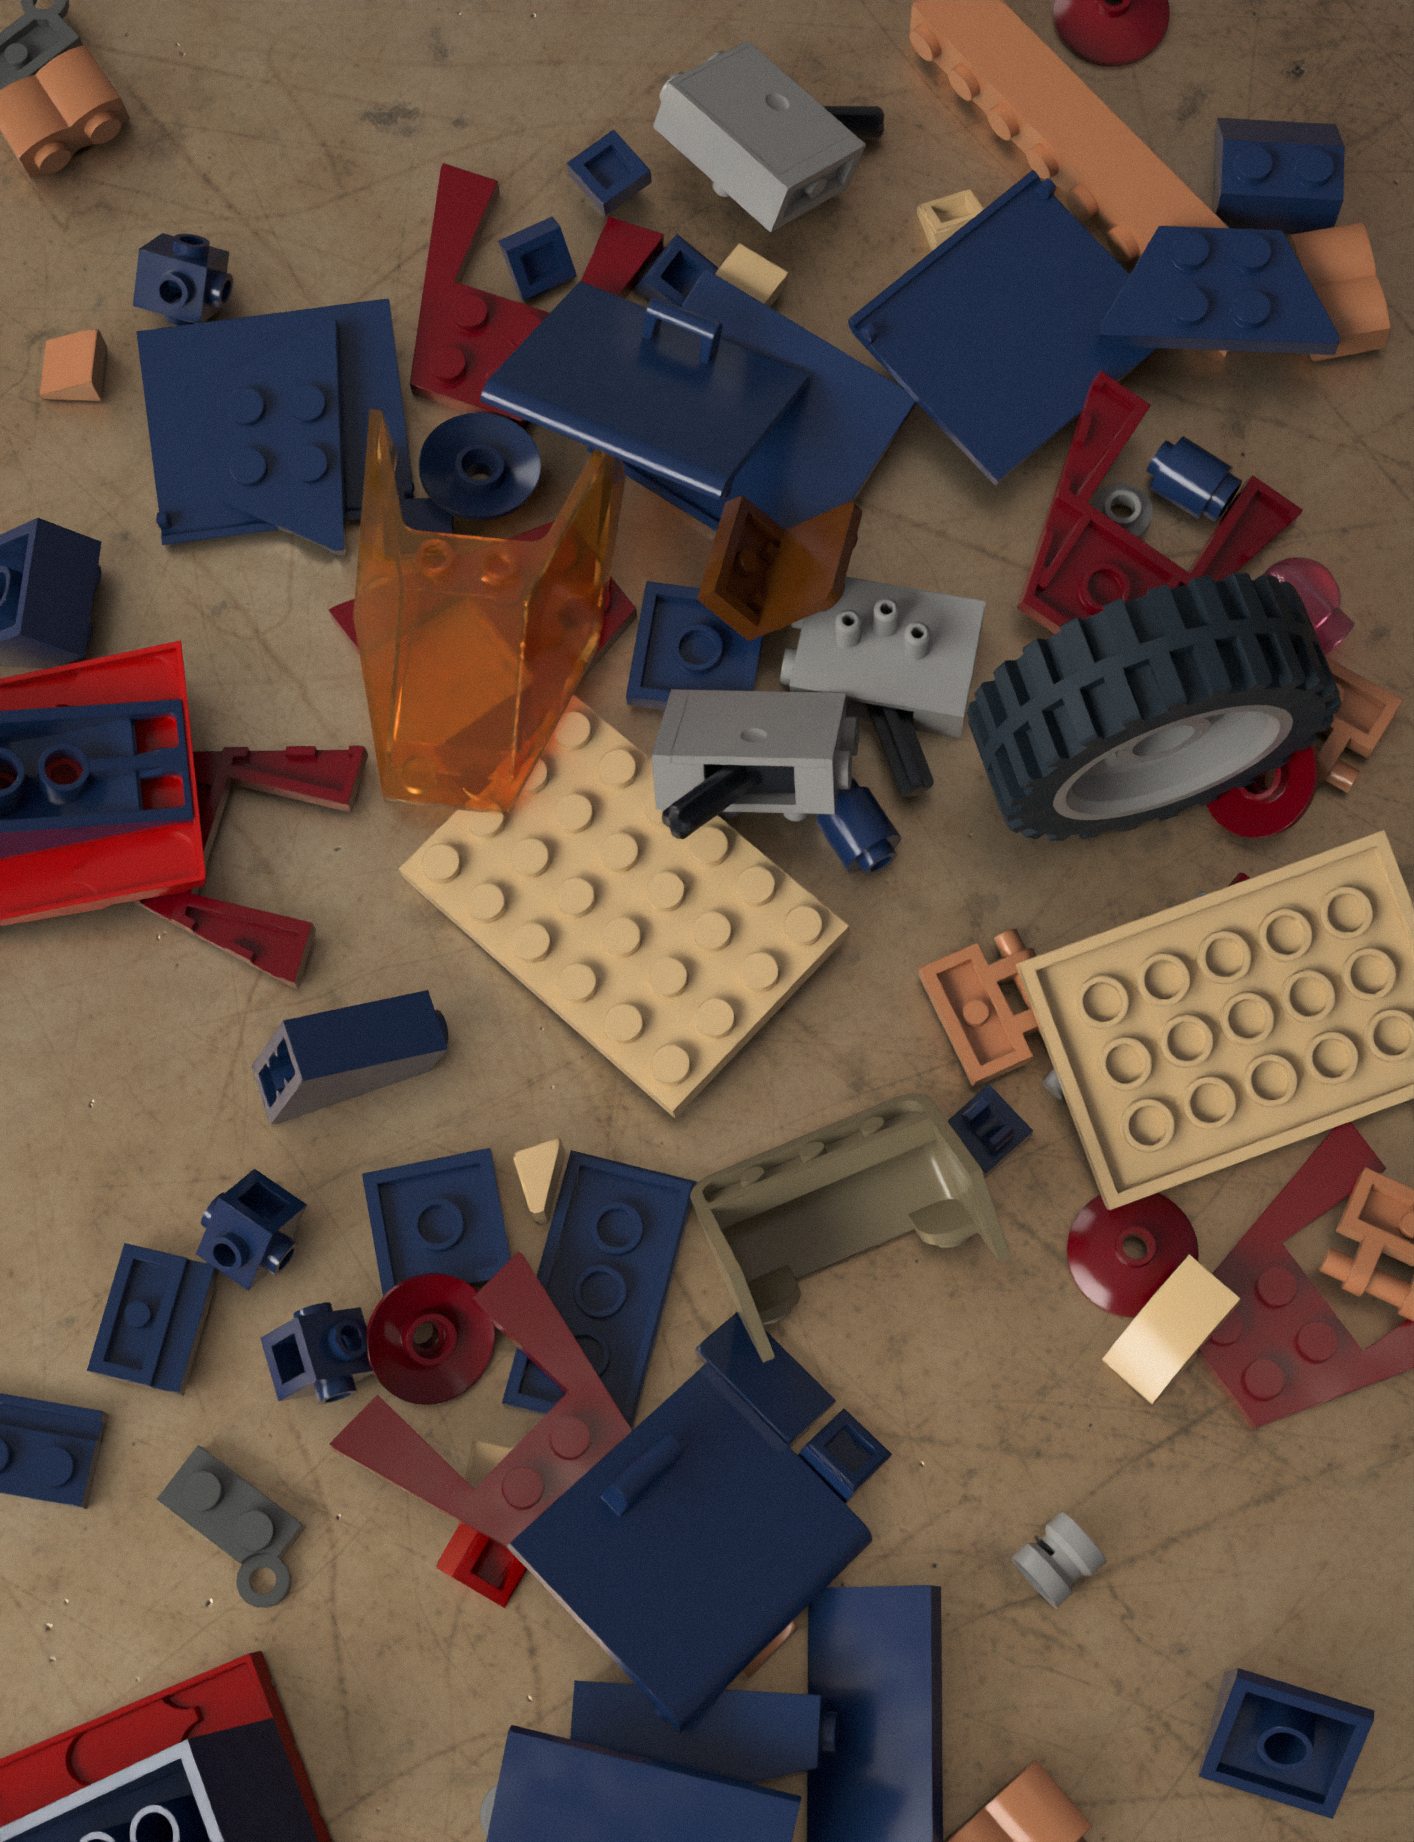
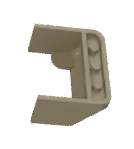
(836, 1197)

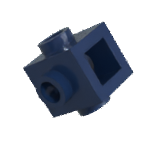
(182, 278)
(241, 1238)
(318, 1354)

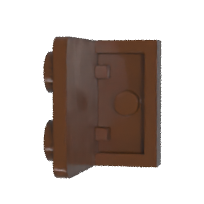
(775, 576)

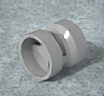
(1058, 1559)

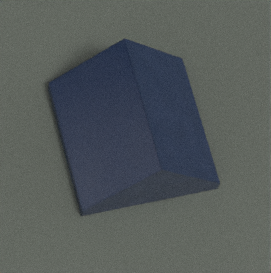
(1284, 1741)

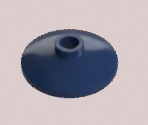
(474, 446)

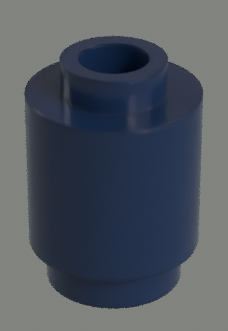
(1193, 479)
(860, 831)

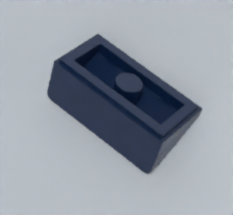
(774, 1389)

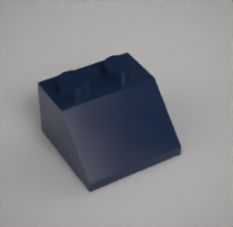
(1278, 175)
(46, 594)

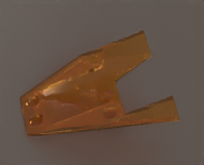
(475, 636)

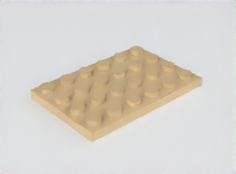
(625, 932)
(1234, 1019)

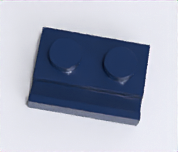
(153, 1319)
(48, 1450)

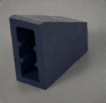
(348, 1053)

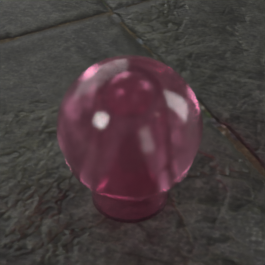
(1320, 597)

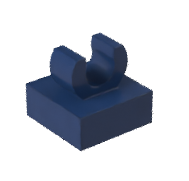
(609, 172)
(537, 258)
(990, 1129)

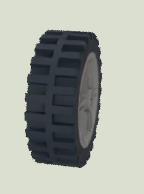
(1152, 706)

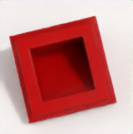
(481, 1565)

